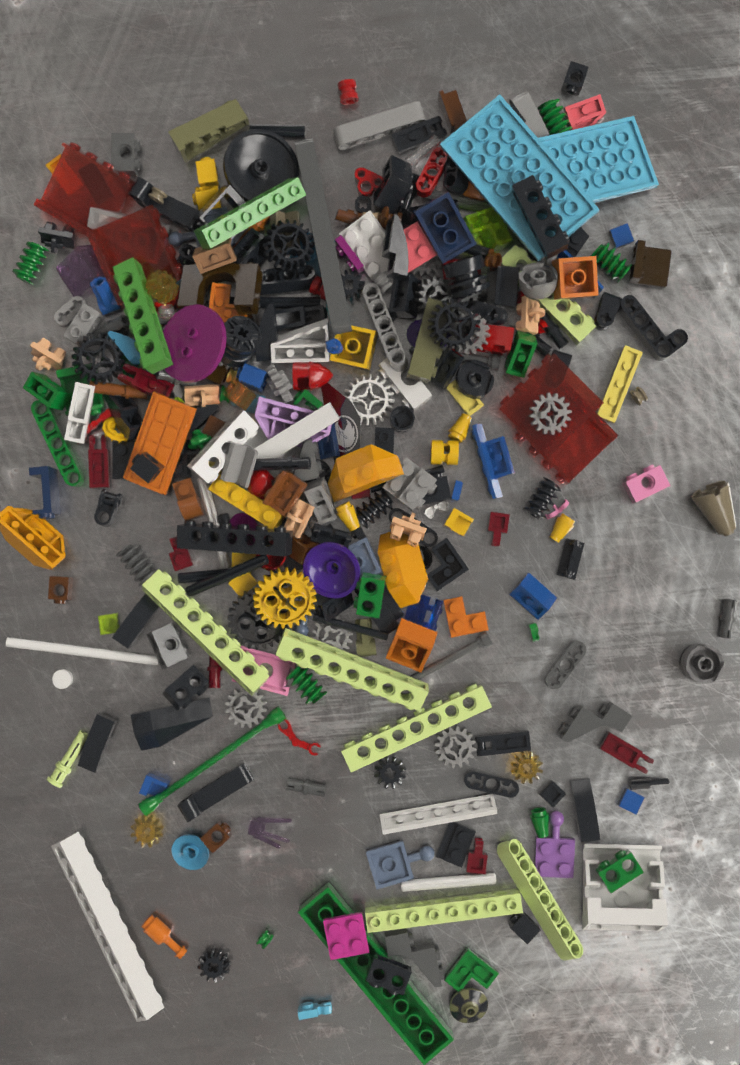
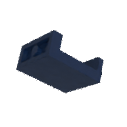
(50, 491)

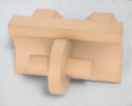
(530, 314)
(45, 358)
(201, 395)
(299, 518)
(408, 526)

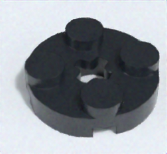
(467, 387)

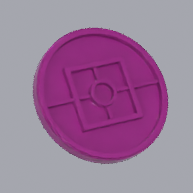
(195, 343)

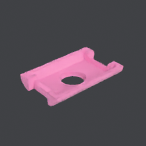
(277, 681)

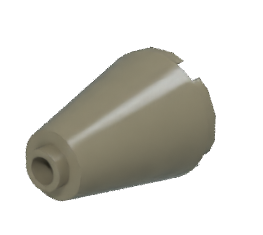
(717, 506)

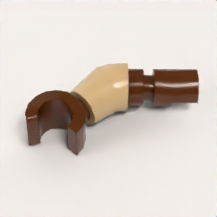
(350, 217)

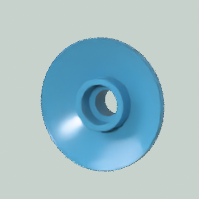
(187, 857)

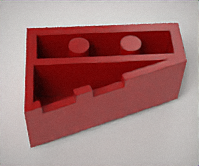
(499, 340)

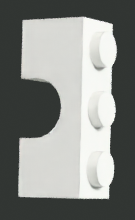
(412, 395)

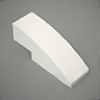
(79, 413)

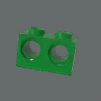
(374, 595)
(621, 876)

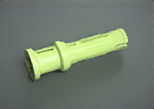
(64, 768)

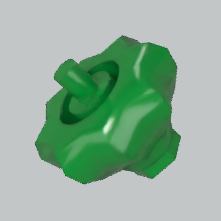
(198, 440)

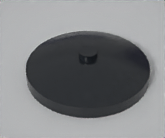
(258, 162)

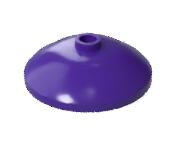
(327, 578)

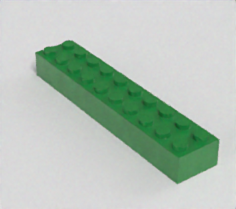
(407, 1013)

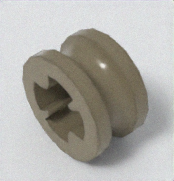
(157, 195)
(639, 395)

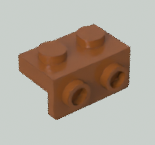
(284, 492)

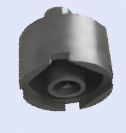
(713, 661)

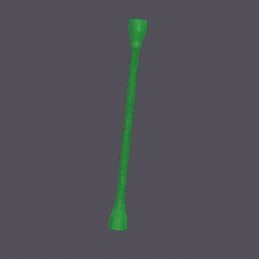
(149, 804)

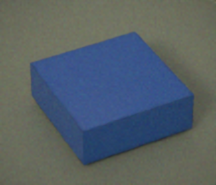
(621, 236)
(456, 491)
(631, 801)

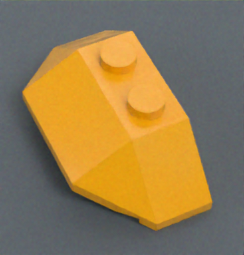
(362, 470)
(32, 537)
(403, 569)

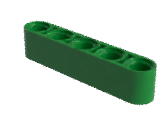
(65, 449)

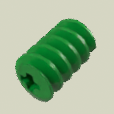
(553, 117)
(611, 261)
(30, 262)
(306, 685)

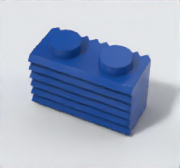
(252, 377)

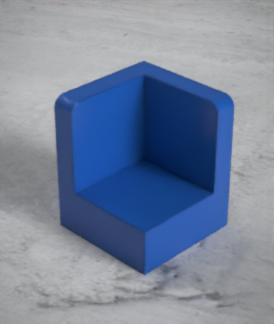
(153, 784)

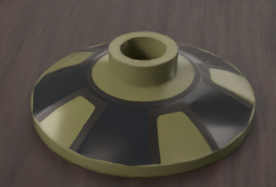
(465, 1000)

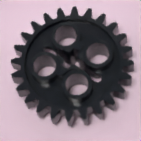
(248, 633)

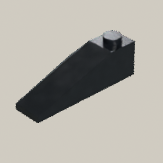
(163, 724)

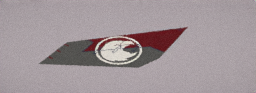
(349, 423)

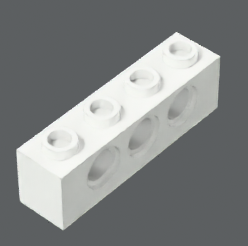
(200, 465)

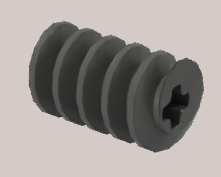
(137, 563)

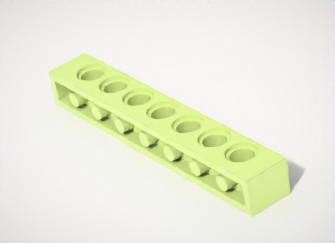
(206, 642)
(346, 661)
(356, 761)
(443, 910)

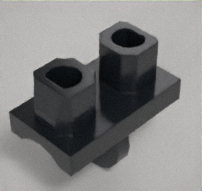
(57, 239)

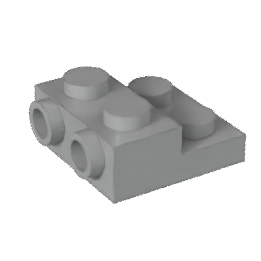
(411, 486)

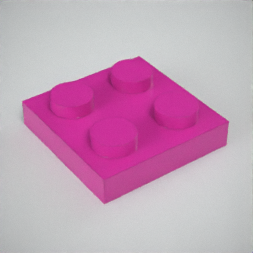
(346, 935)

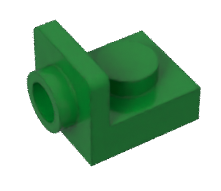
(311, 401)

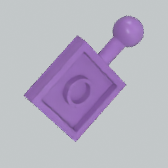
(555, 854)

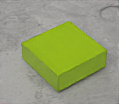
(108, 623)

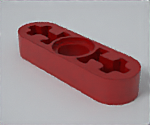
(432, 180)

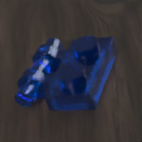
(417, 612)

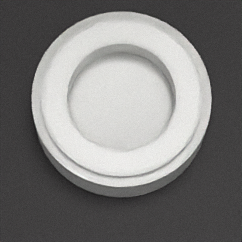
(62, 679)

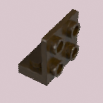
(649, 265)

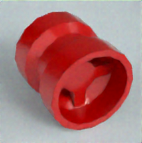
(348, 93)
(317, 287)

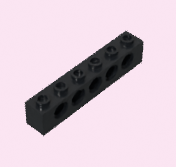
(188, 538)

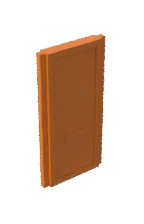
(163, 437)

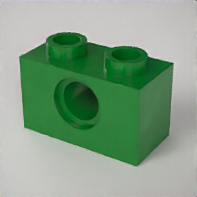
(520, 354)
(47, 391)

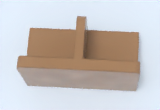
(215, 257)

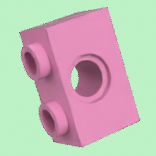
(657, 482)

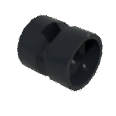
(402, 419)

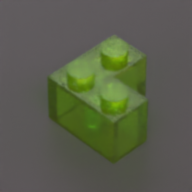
(489, 228)

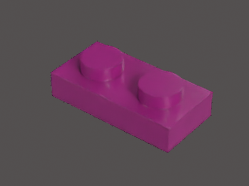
(344, 249)

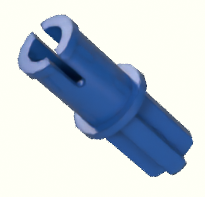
(334, 346)

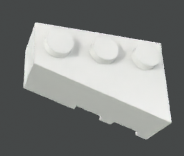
(302, 344)

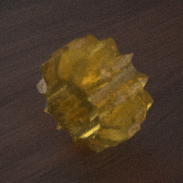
(162, 286)
(527, 774)
(147, 823)

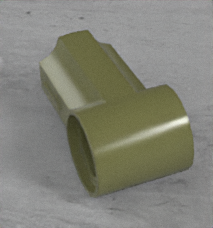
(365, 644)

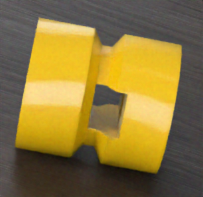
(437, 454)

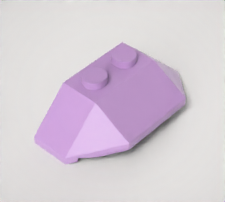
(278, 416)

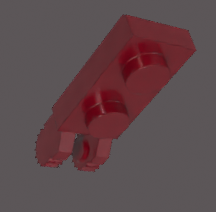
(145, 381)
(98, 463)
(624, 752)

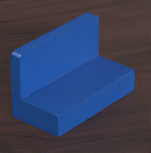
(533, 596)

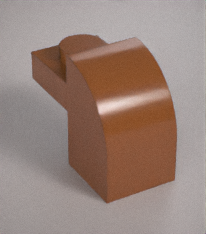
(188, 500)

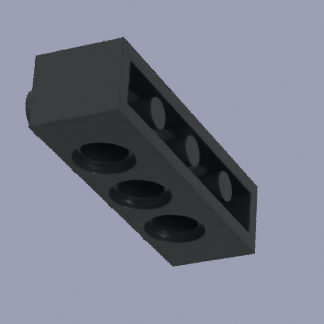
(549, 245)

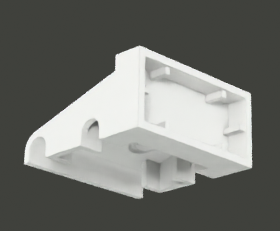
(633, 906)

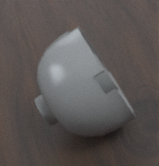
(538, 280)

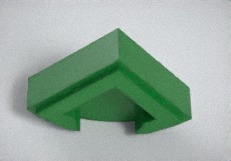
(533, 630)

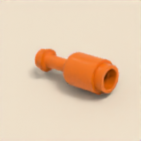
(160, 933)

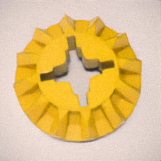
(108, 428)

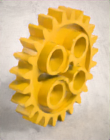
(271, 608)

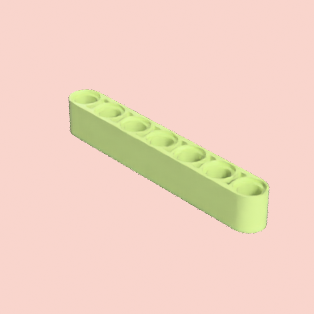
(540, 900)

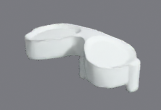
(430, 511)

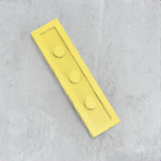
(619, 384)

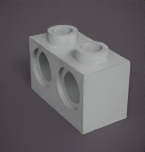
(83, 324)
(320, 497)

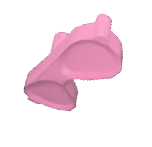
(557, 510)

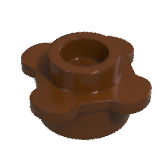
(493, 260)

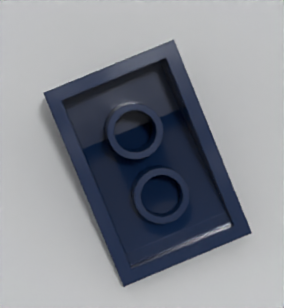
(444, 227)

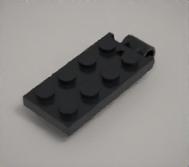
(122, 451)

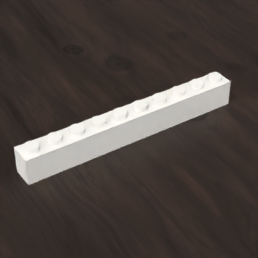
(108, 927)

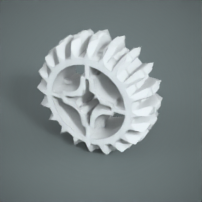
(377, 400)

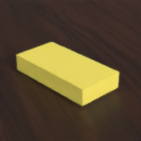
(467, 404)

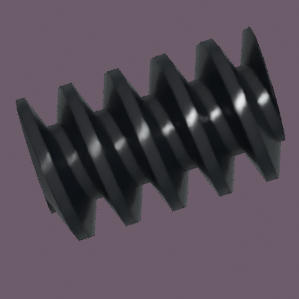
(542, 499)
(374, 508)

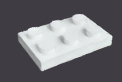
(367, 242)

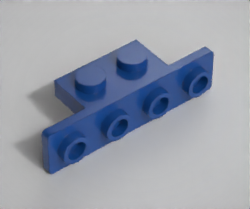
(494, 457)

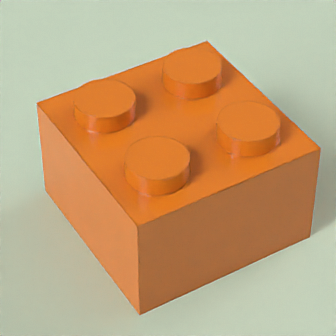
(576, 277)
(411, 645)

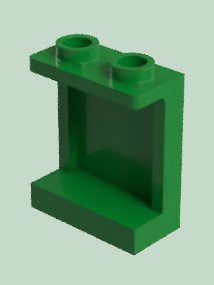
(69, 377)

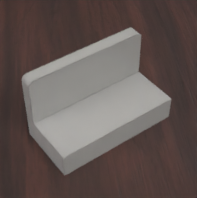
(239, 464)

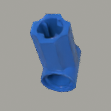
(104, 295)

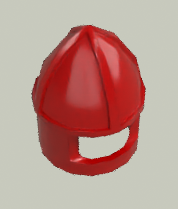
(310, 375)

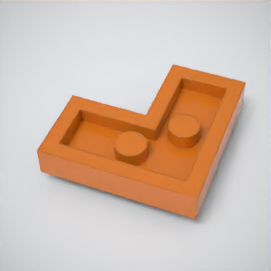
(220, 301)
(459, 622)

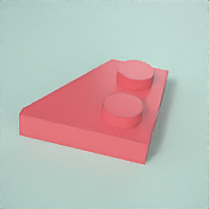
(585, 112)
(418, 247)

